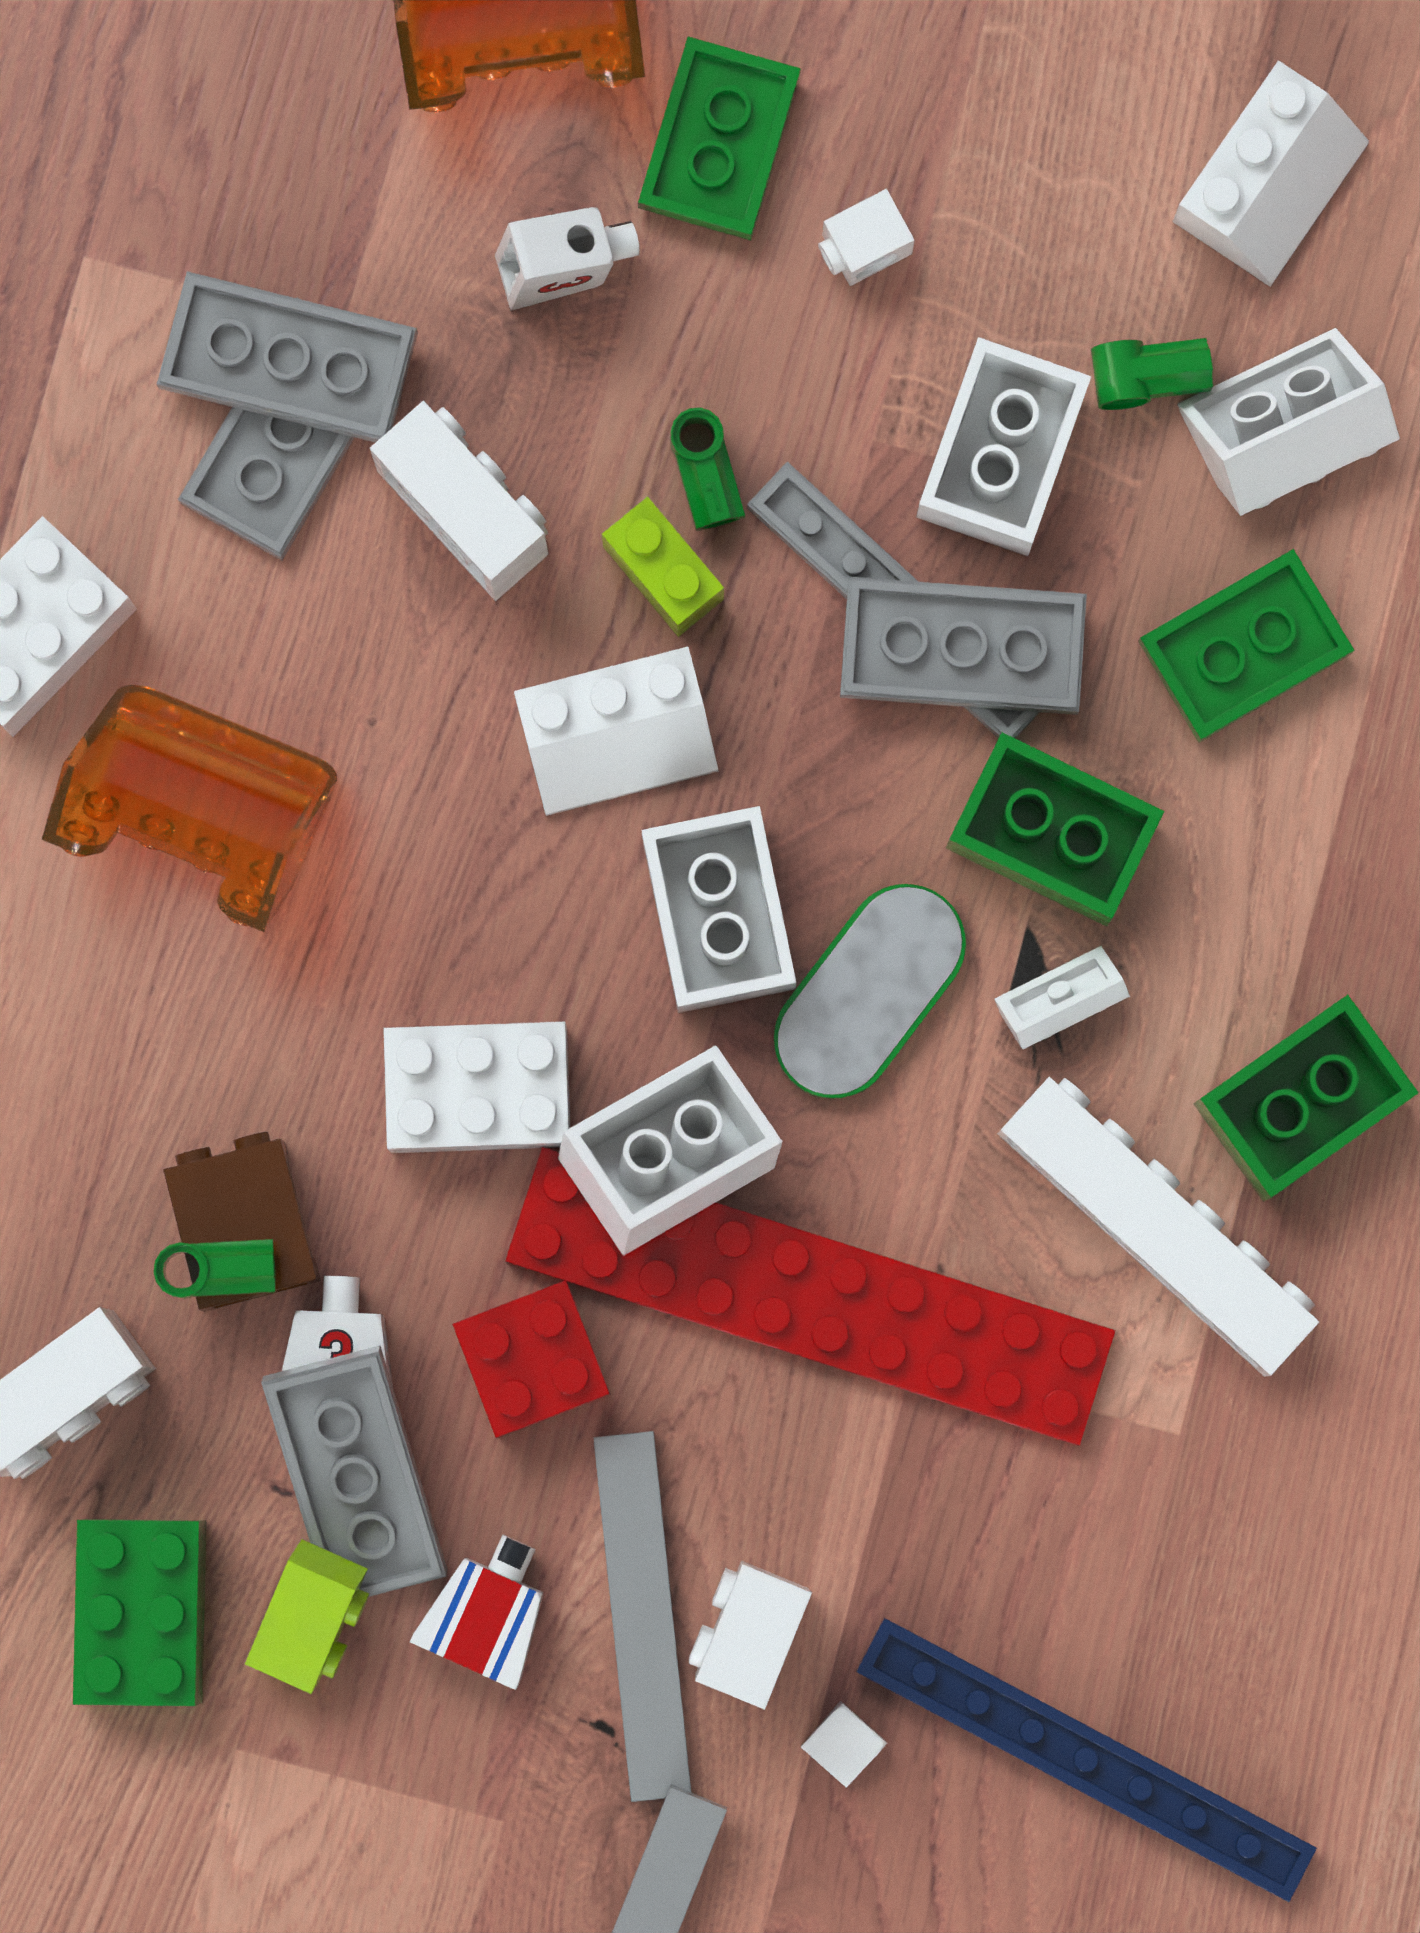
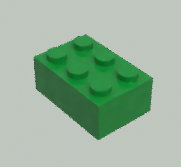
(1054, 829)
(1306, 1098)
(139, 1612)

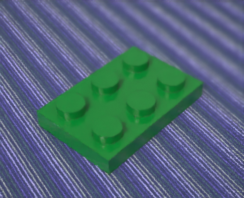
(719, 138)
(1246, 645)

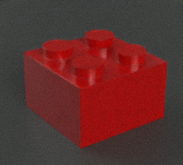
(531, 1359)

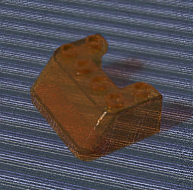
(492, 38)
(195, 792)

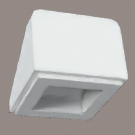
(843, 1744)

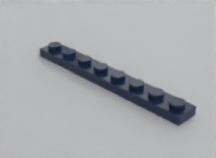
(1086, 1759)

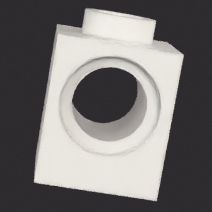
(865, 238)

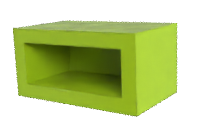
(663, 566)
(307, 1617)

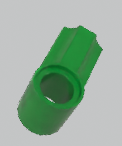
(1134, 373)
(706, 474)
(224, 1268)

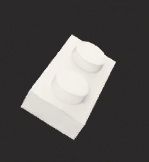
(1062, 997)

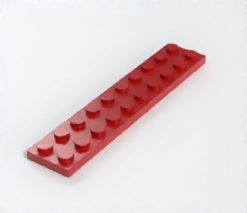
(829, 1305)

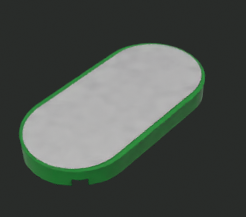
(869, 991)

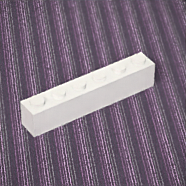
(1158, 1226)

